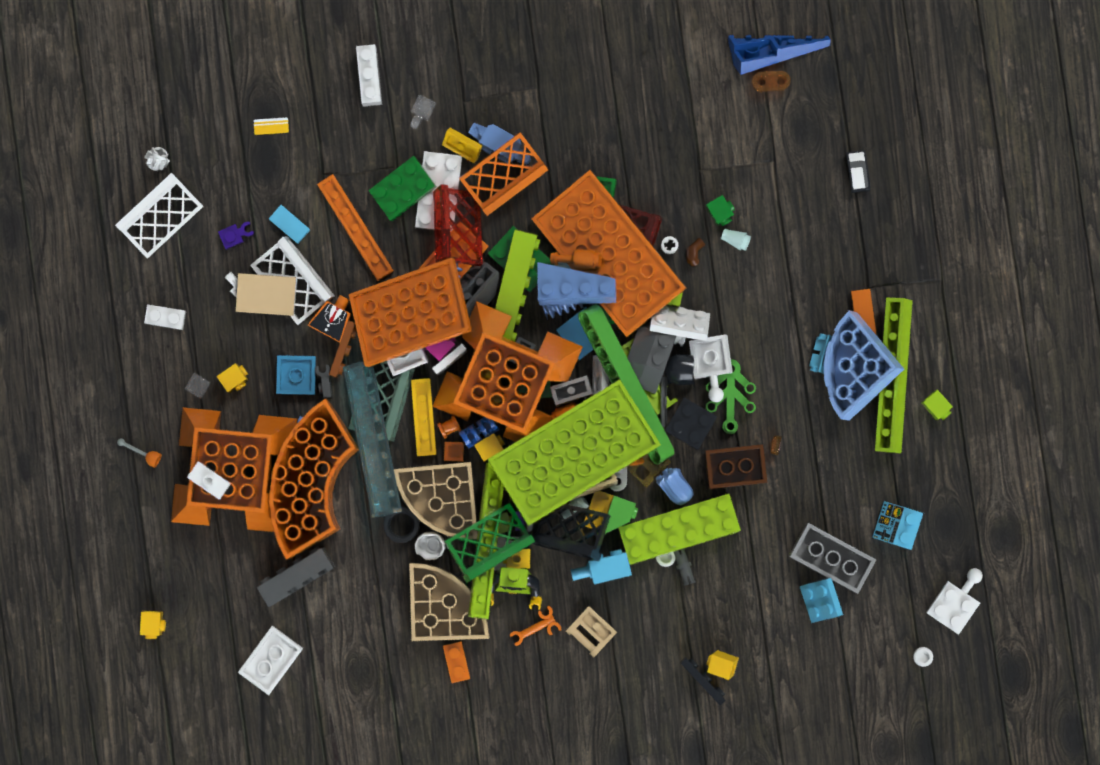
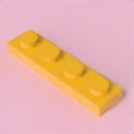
(423, 417)

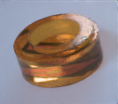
(776, 445)

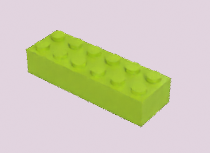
(679, 529)

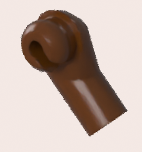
(692, 252)

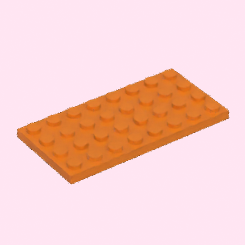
(593, 220)

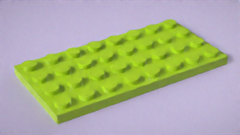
(574, 452)

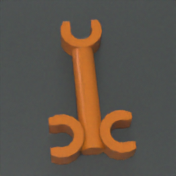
(548, 620)

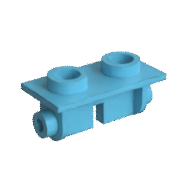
(817, 361)

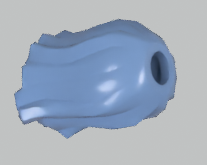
(675, 486)

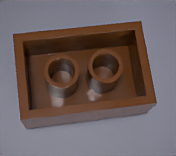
(735, 466)

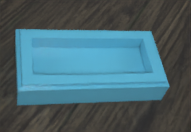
(289, 224)

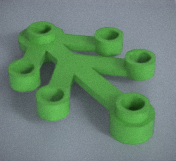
(732, 392)

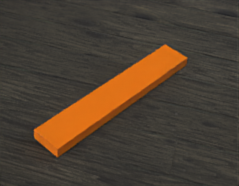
(355, 227)

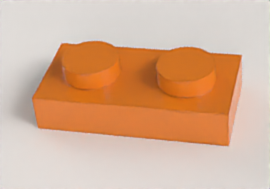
(456, 662)

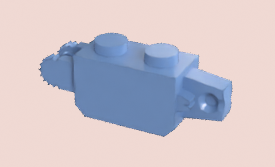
(494, 137)

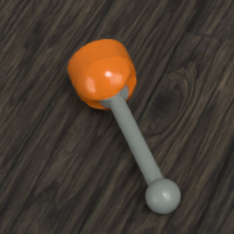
(152, 457)

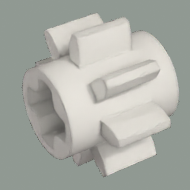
(157, 158)

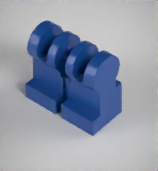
(472, 435)

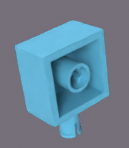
(606, 569)

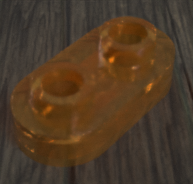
(771, 81)

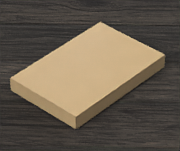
(265, 294)

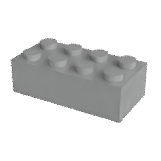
(832, 558)

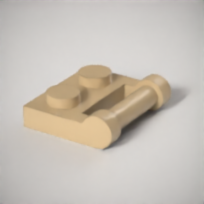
(595, 626)

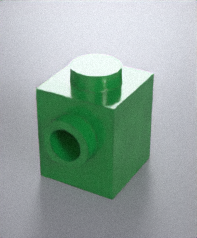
(720, 210)

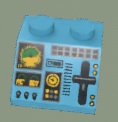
(897, 525)

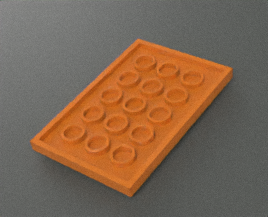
(410, 312)

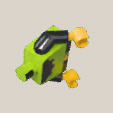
(516, 582)

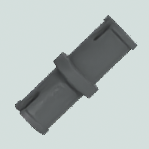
(684, 567)

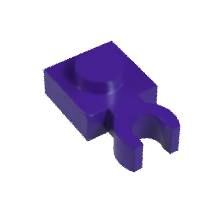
(233, 236)

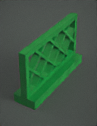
(498, 556)

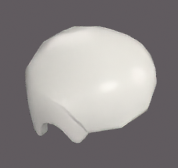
(430, 545)

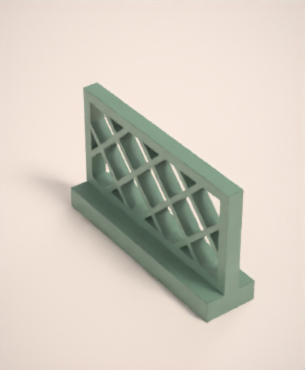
(398, 399)

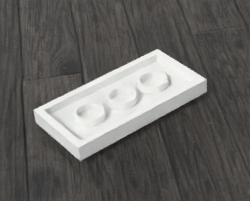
(443, 170)

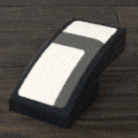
(858, 171)

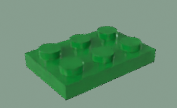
(402, 188)
(501, 251)

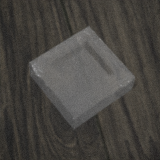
(197, 385)

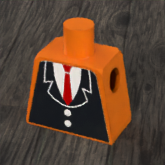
(332, 319)

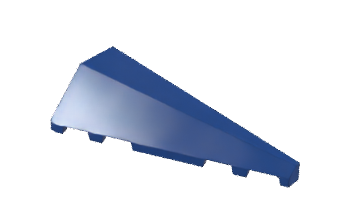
(754, 54)

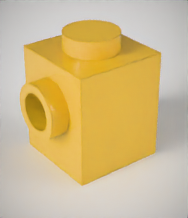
(233, 378)
(489, 446)
(519, 560)
(152, 624)
(722, 664)

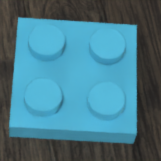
(821, 600)

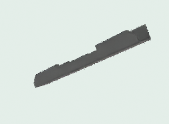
(663, 401)

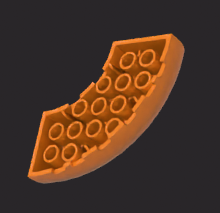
(306, 479)

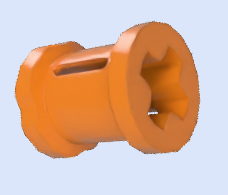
(449, 426)

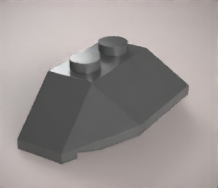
(479, 285)
(649, 356)

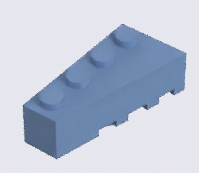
(570, 286)

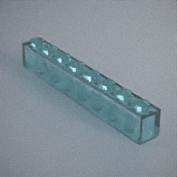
(372, 439)

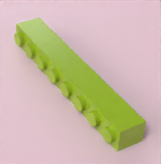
(892, 397)

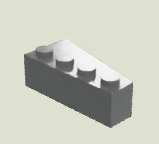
(297, 576)

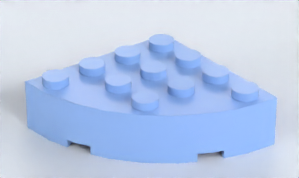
(856, 366)

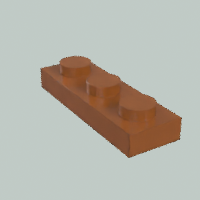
(343, 349)

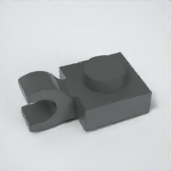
(325, 387)

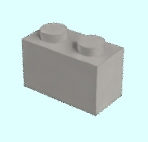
(571, 391)

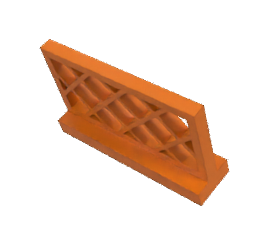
(512, 188)

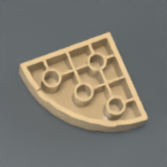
(440, 496)
(441, 606)

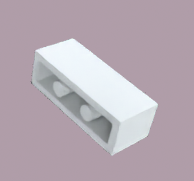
(369, 75)

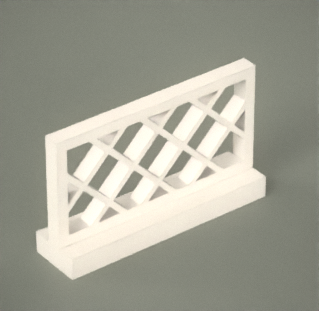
(144, 206)
(306, 271)

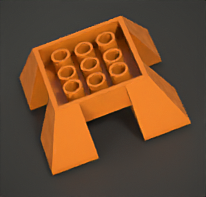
(492, 351)
(211, 445)

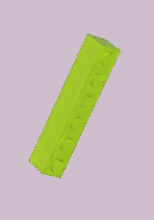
(516, 278)

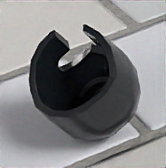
(680, 369)

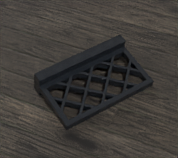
(569, 546)

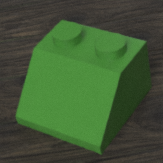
(621, 513)

